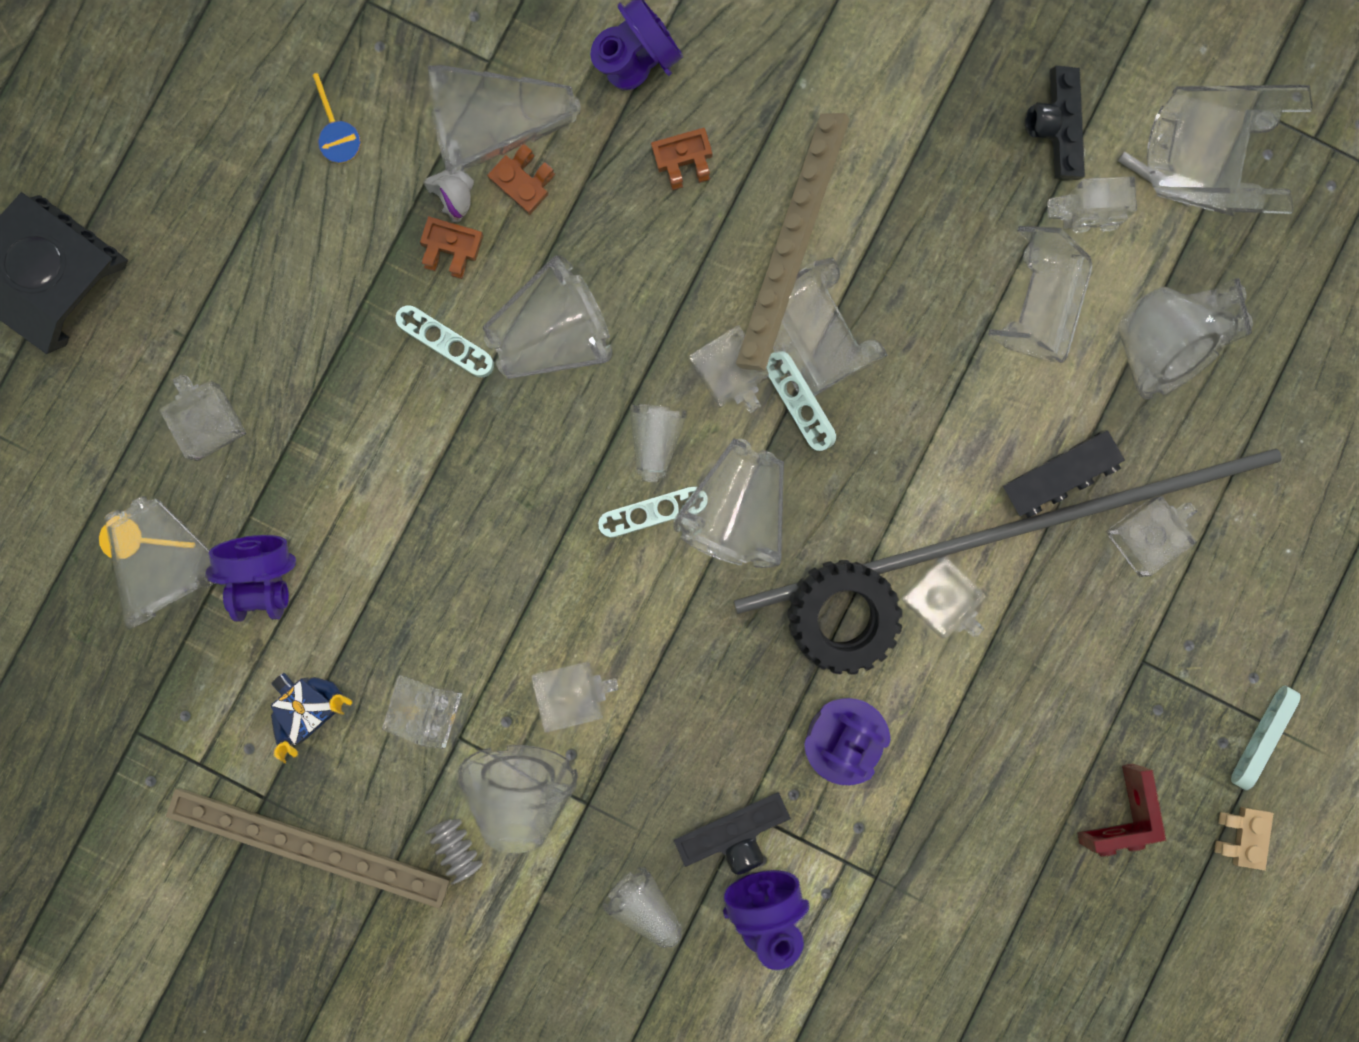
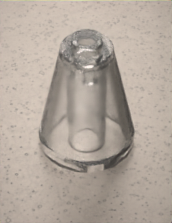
(655, 438)
(643, 908)

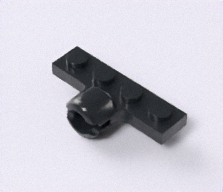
(1061, 122)
(734, 835)

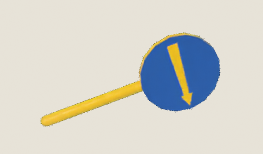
(339, 139)

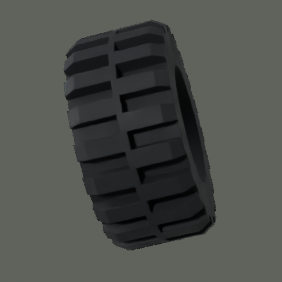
(866, 647)

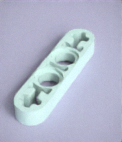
(443, 343)
(804, 397)
(650, 507)
(1265, 738)

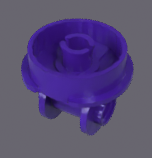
(634, 47)
(248, 560)
(859, 748)
(765, 913)

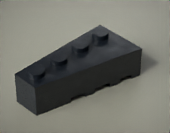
(1064, 473)

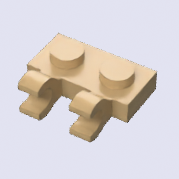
(1251, 839)

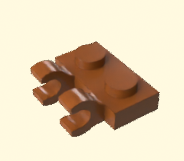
(680, 151)
(517, 184)
(450, 239)

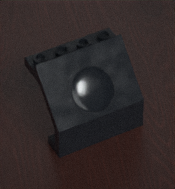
(47, 269)

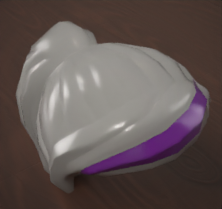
(453, 192)

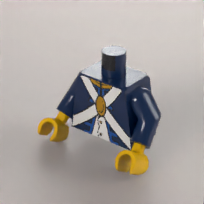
(302, 710)

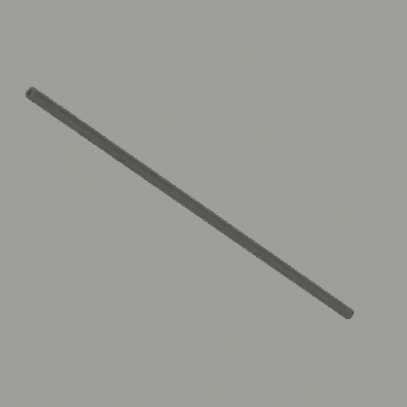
(1036, 522)

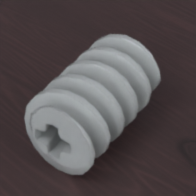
(455, 849)

